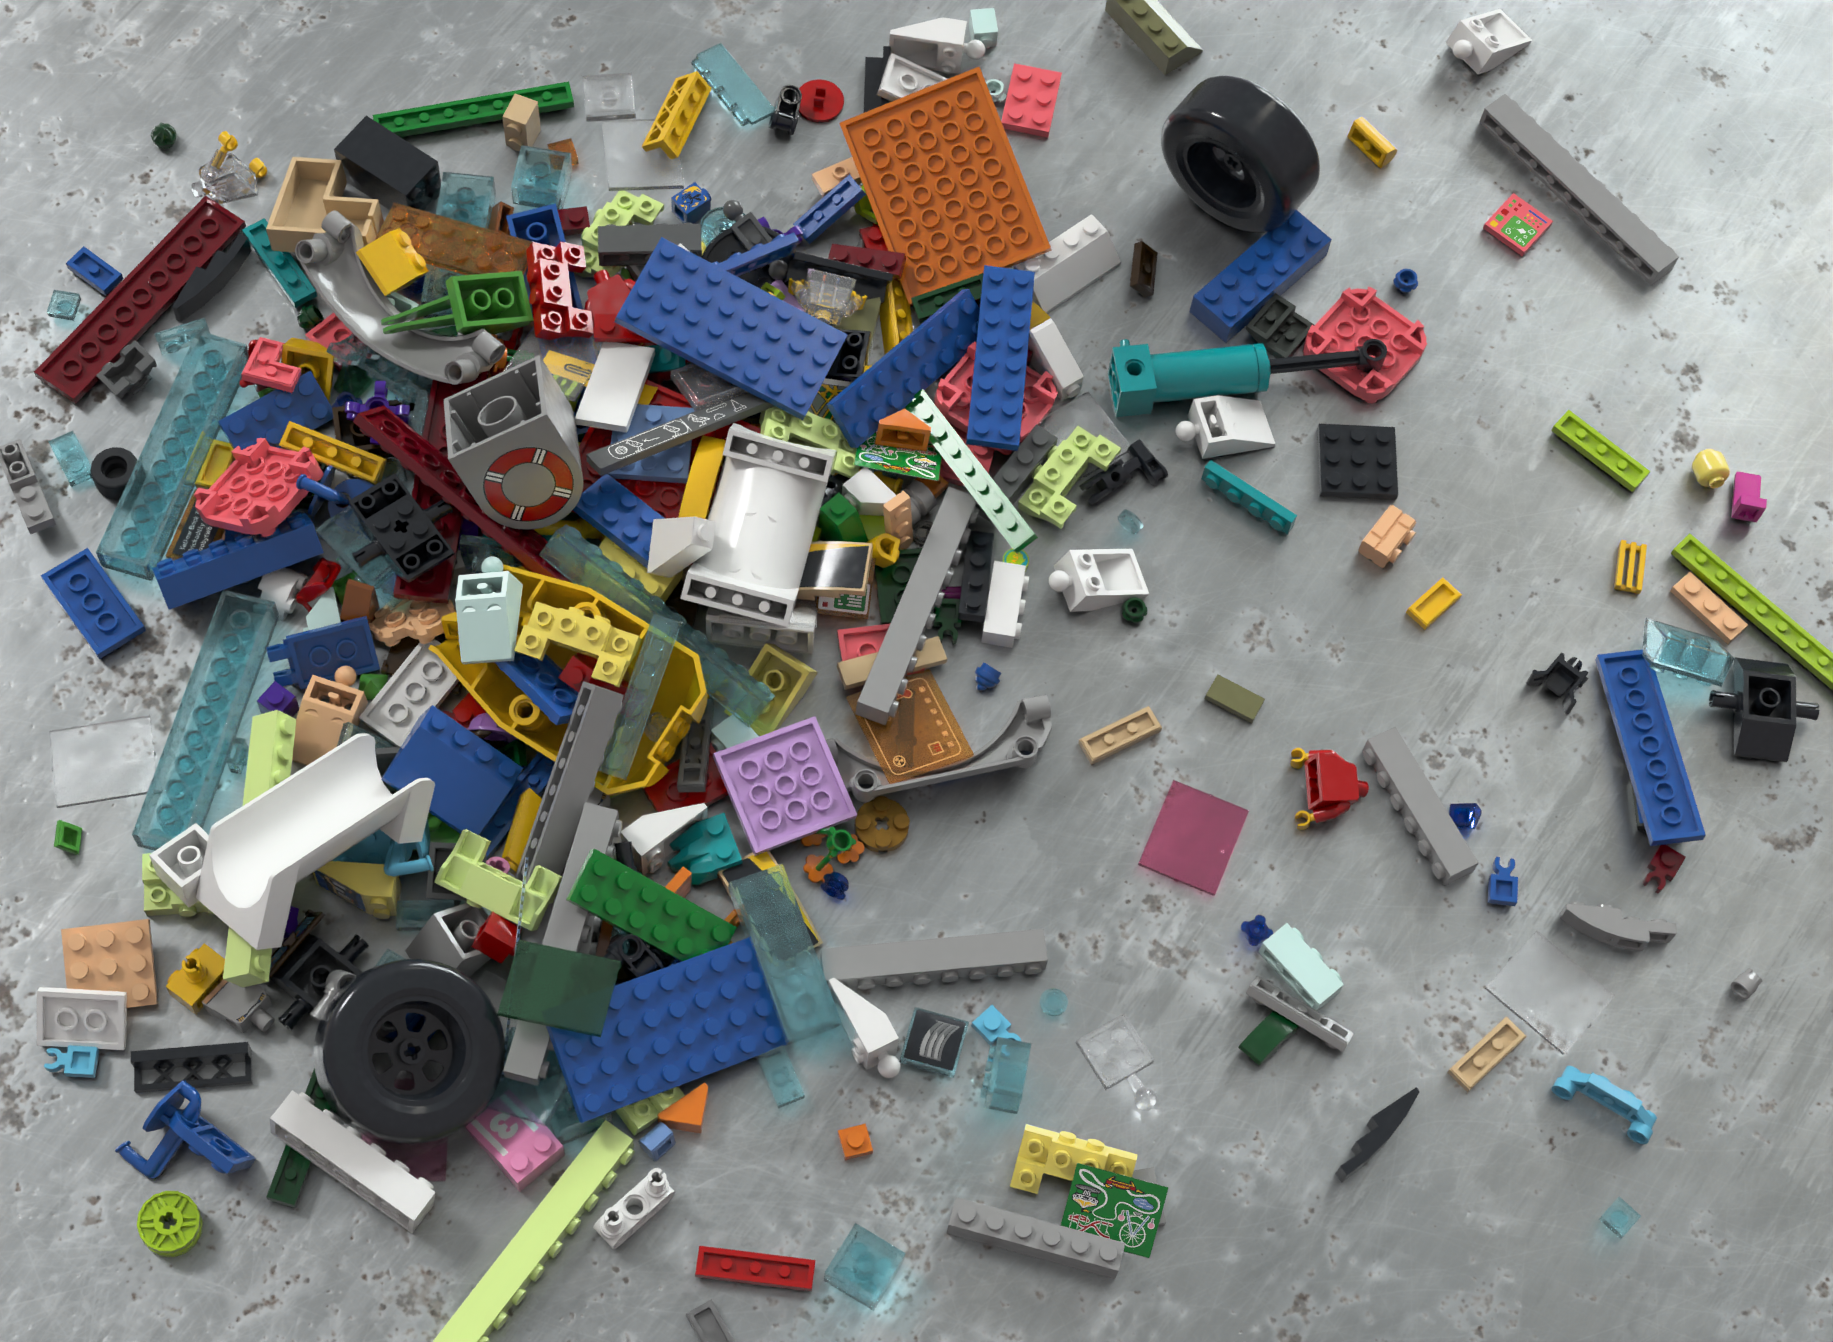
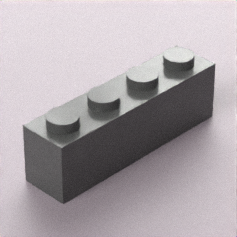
(636, 242)
(1019, 468)

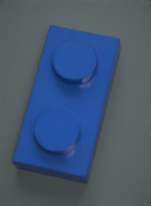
(94, 271)

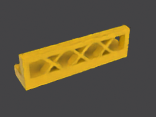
(677, 115)

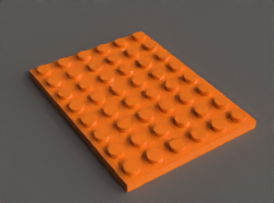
(945, 183)

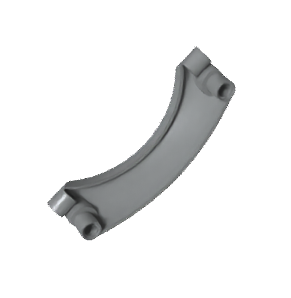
(360, 304)

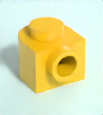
(885, 549)

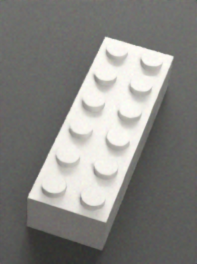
(352, 1160)

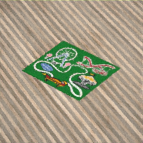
(899, 460)
(1115, 1208)

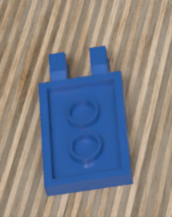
(324, 651)

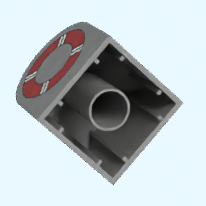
(516, 446)

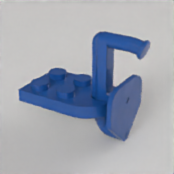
(335, 496)
(190, 1127)

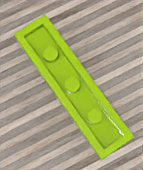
(1600, 451)

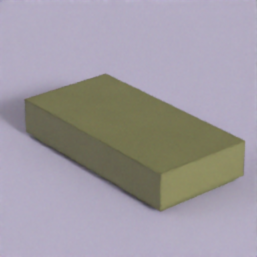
(1234, 698)

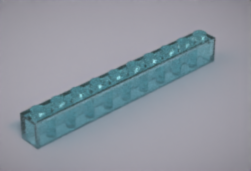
(588, 567)

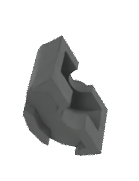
(129, 372)

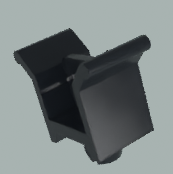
(1563, 677)

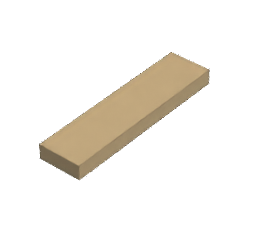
(856, 670)

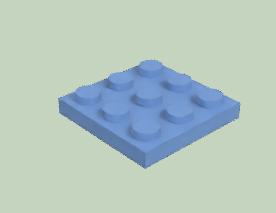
(665, 466)

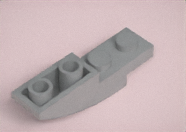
(25, 487)
(1607, 926)

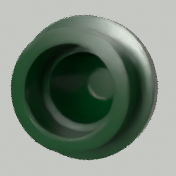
(164, 135)
(309, 317)

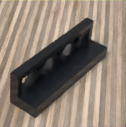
(873, 76)
(868, 281)
(192, 1056)

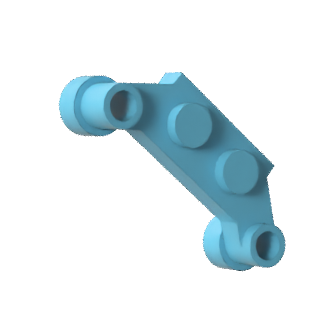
(1610, 1096)

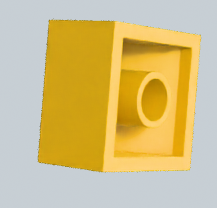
(393, 261)

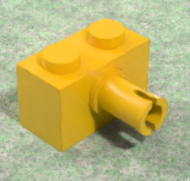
(196, 978)

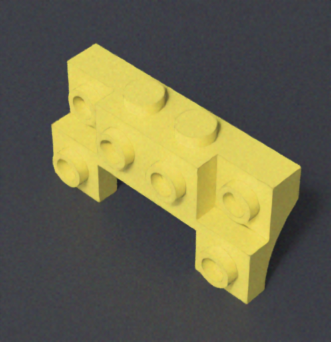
(580, 634)
(1058, 1155)

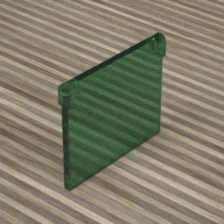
(559, 988)

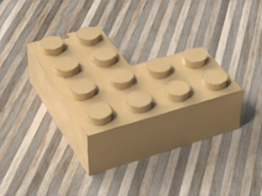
(310, 193)

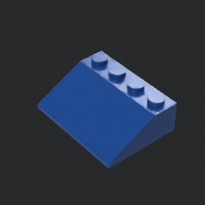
(466, 771)

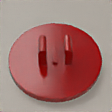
(820, 100)

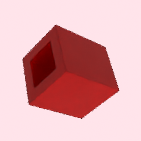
(496, 938)

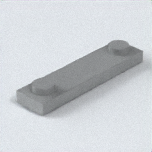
(1298, 1012)

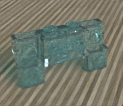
(399, 380)
(346, 536)

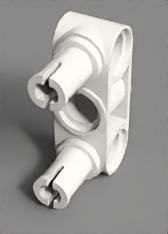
(649, 1195)

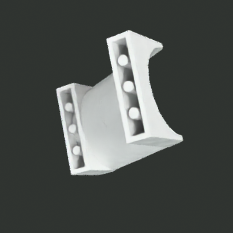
(763, 526)
(297, 829)

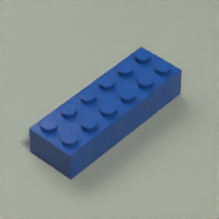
(1259, 273)
(236, 561)

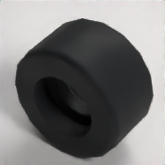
(106, 462)

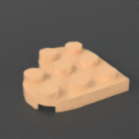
(410, 618)

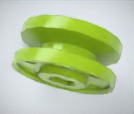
(178, 1238)

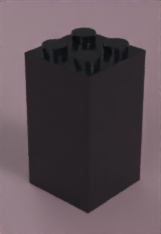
(388, 166)

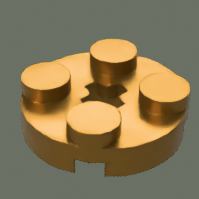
(882, 809)

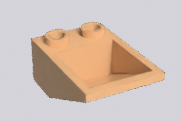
(321, 722)

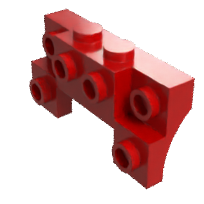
(551, 291)

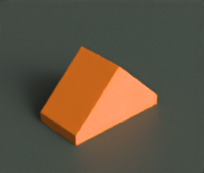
(903, 431)
(687, 1112)

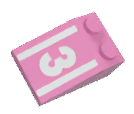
(516, 1145)

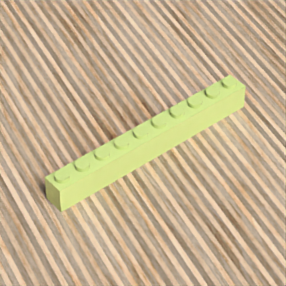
(267, 766)
(540, 1237)

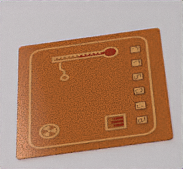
(919, 735)

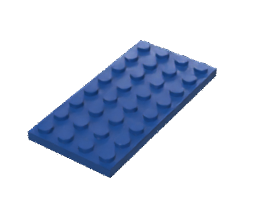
(731, 328)
(670, 1031)

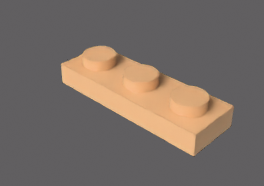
(899, 519)
(1709, 608)

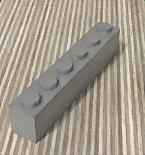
(1419, 806)
(1035, 1238)

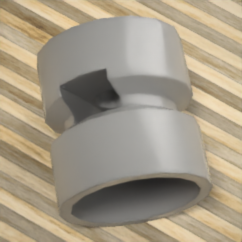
(921, 500)

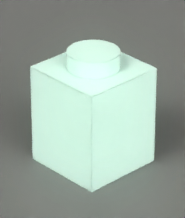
(984, 26)

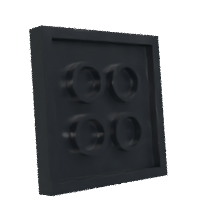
(1357, 461)

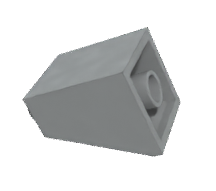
(450, 938)

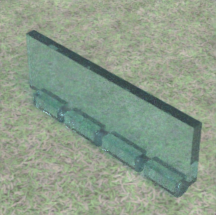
(732, 85)

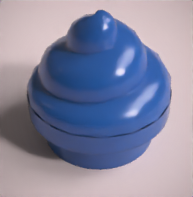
(986, 677)

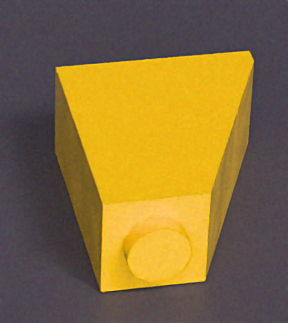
(520, 828)

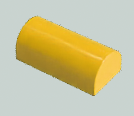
(1371, 142)

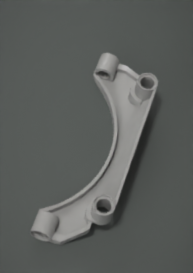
(1025, 730)

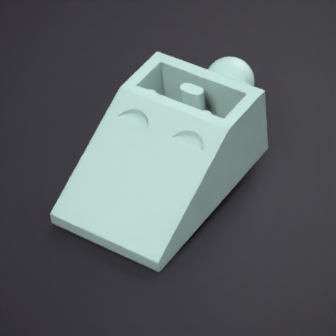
(488, 613)

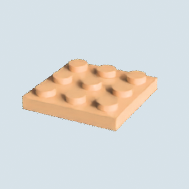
(112, 960)

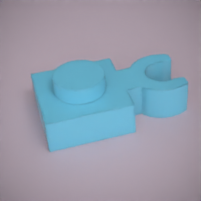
(992, 1025)
(77, 1062)

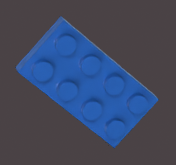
(272, 413)
(619, 516)
(93, 603)
(541, 684)

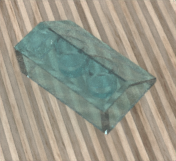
(1685, 653)

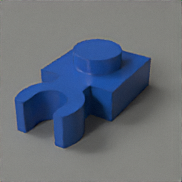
(1502, 886)

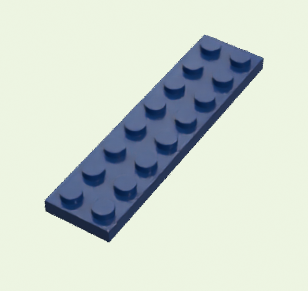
(1000, 358)
(906, 369)
(1650, 748)

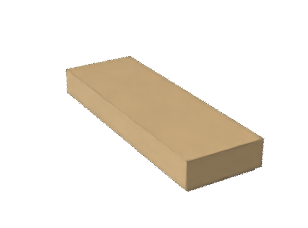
(1120, 735)
(1486, 1054)

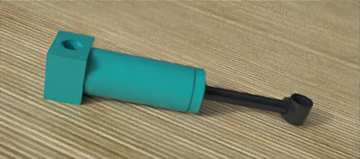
(1146, 378)

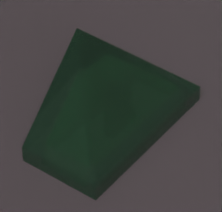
(352, 380)

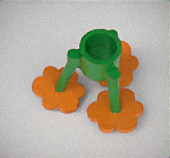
(839, 843)

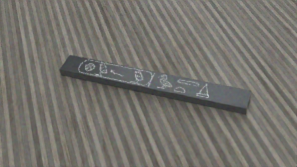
(674, 433)

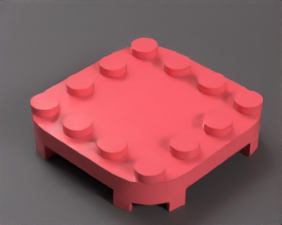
(1352, 322)
(955, 393)
(257, 489)

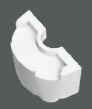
(281, 588)

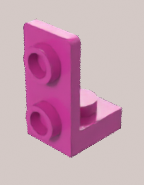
(1746, 497)

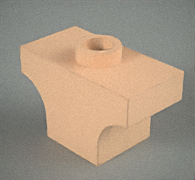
(831, 176)

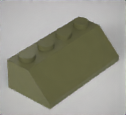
(1154, 32)

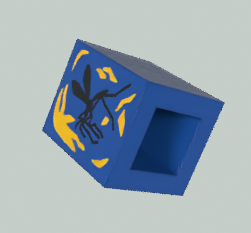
(691, 203)

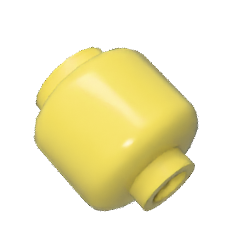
(1710, 468)

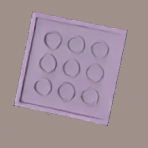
(784, 785)

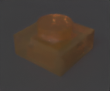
(565, 146)

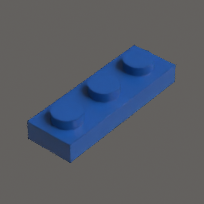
(830, 208)

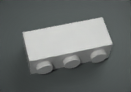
(1005, 604)

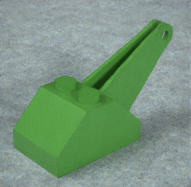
(477, 302)

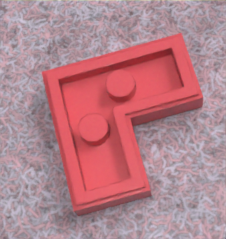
(266, 370)

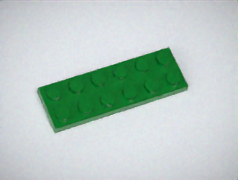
(647, 909)

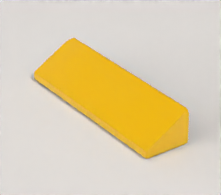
(895, 316)
(334, 453)

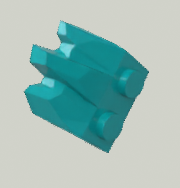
(705, 849)

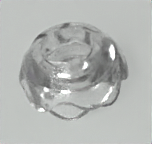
(655, 726)

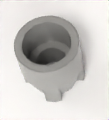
(1746, 984)

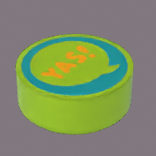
(1012, 557)

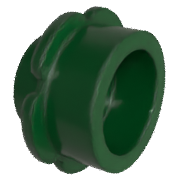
(1138, 605)

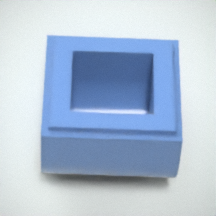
(657, 1141)

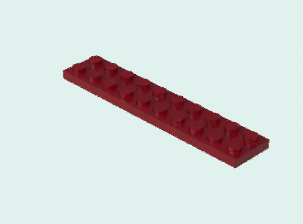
(139, 299)
(438, 473)
(437, 582)

